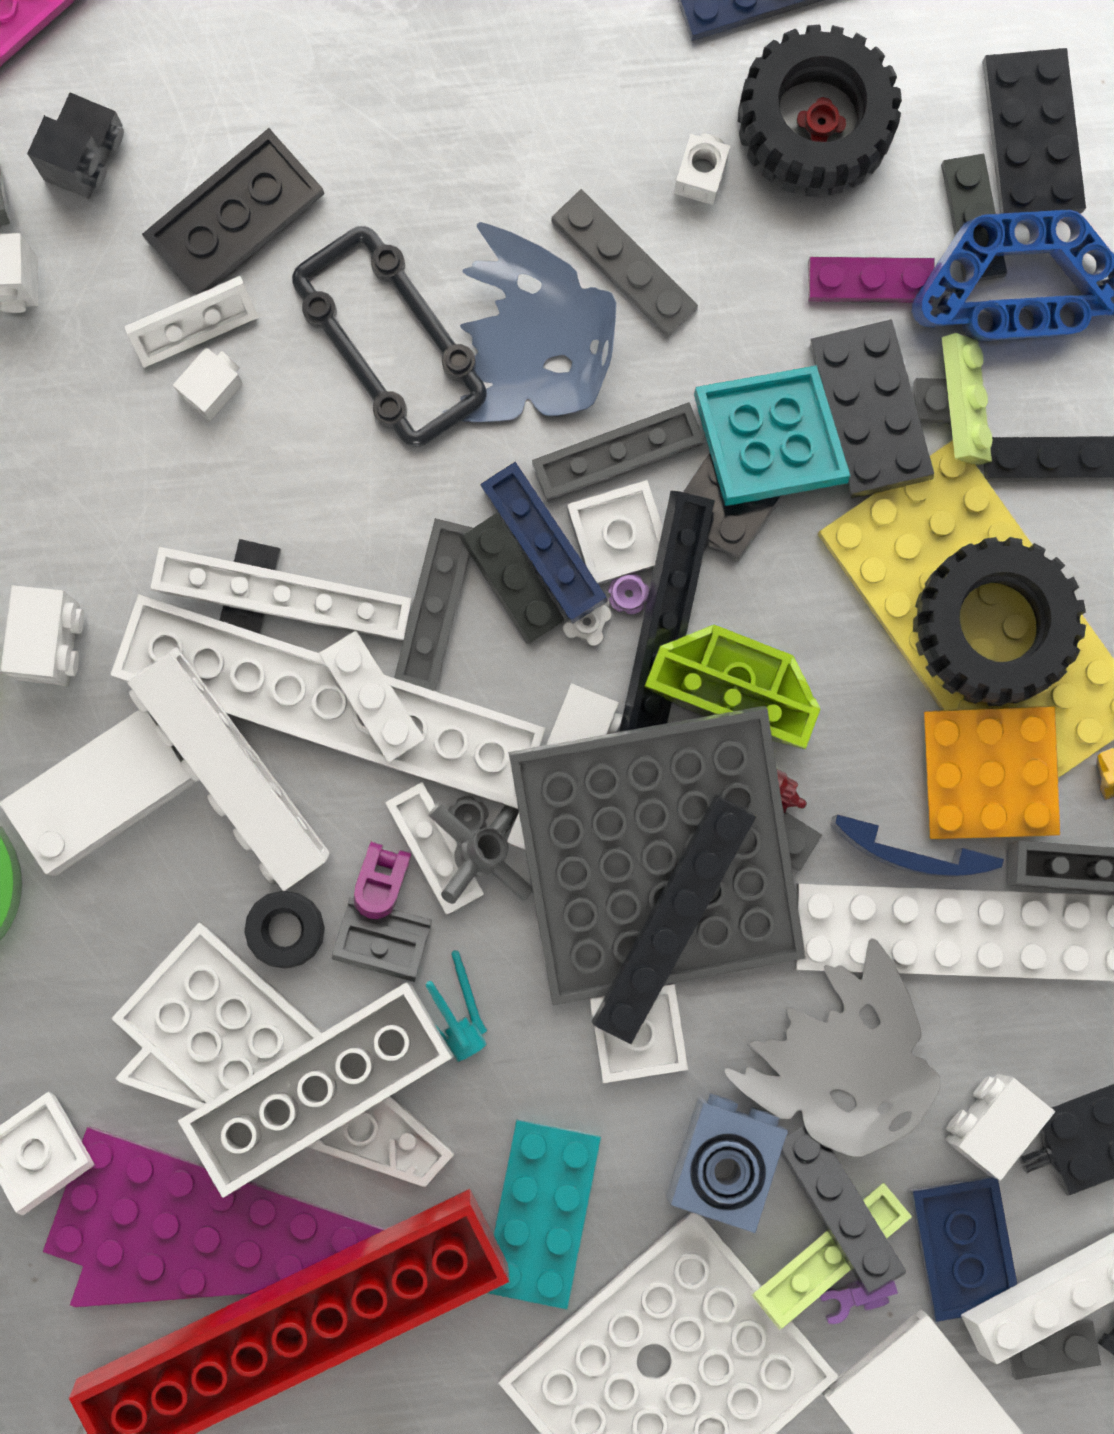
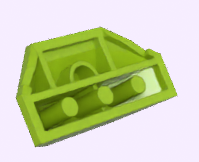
(729, 672)

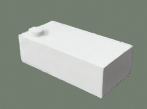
(96, 793)

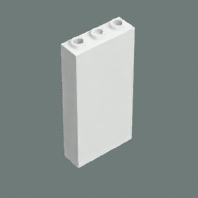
(916, 1387)

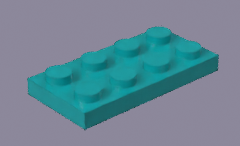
(544, 1211)

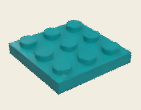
(771, 435)

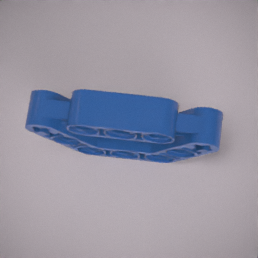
(1005, 312)

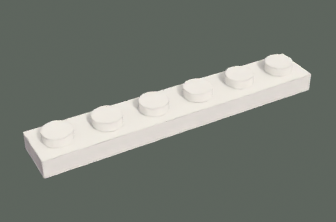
(280, 594)

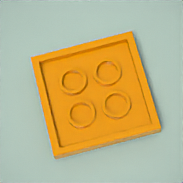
(992, 772)

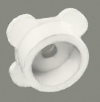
(592, 632)

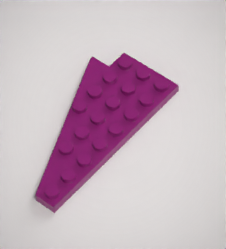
(163, 1232)

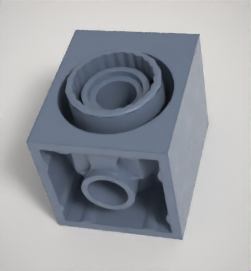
(721, 1133)

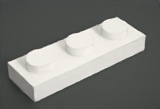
(191, 322)
(372, 696)
(430, 844)

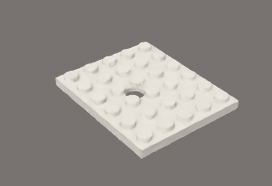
(726, 1354)

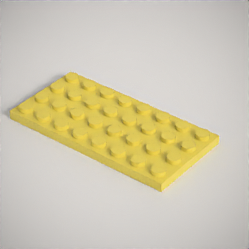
(905, 534)

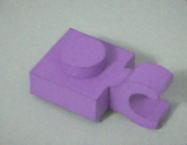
(853, 1295)

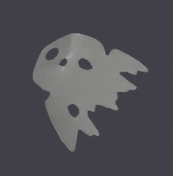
(848, 1056)

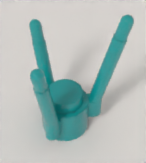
(463, 1037)

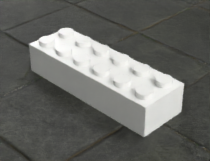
(315, 1089)

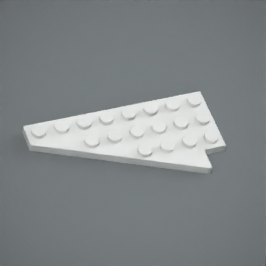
(217, 1022)

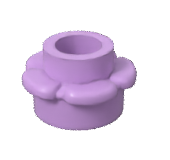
(618, 599)

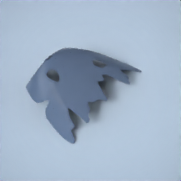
(536, 327)

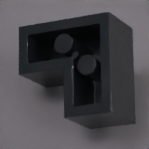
(76, 145)

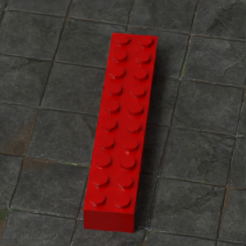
(297, 1326)

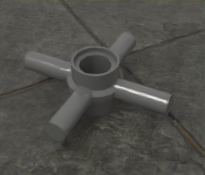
(469, 859)

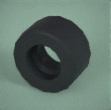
(258, 923)

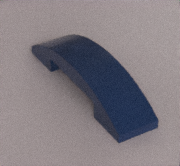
(863, 837)

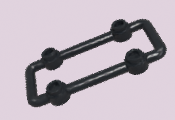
(389, 406)

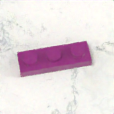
(867, 279)

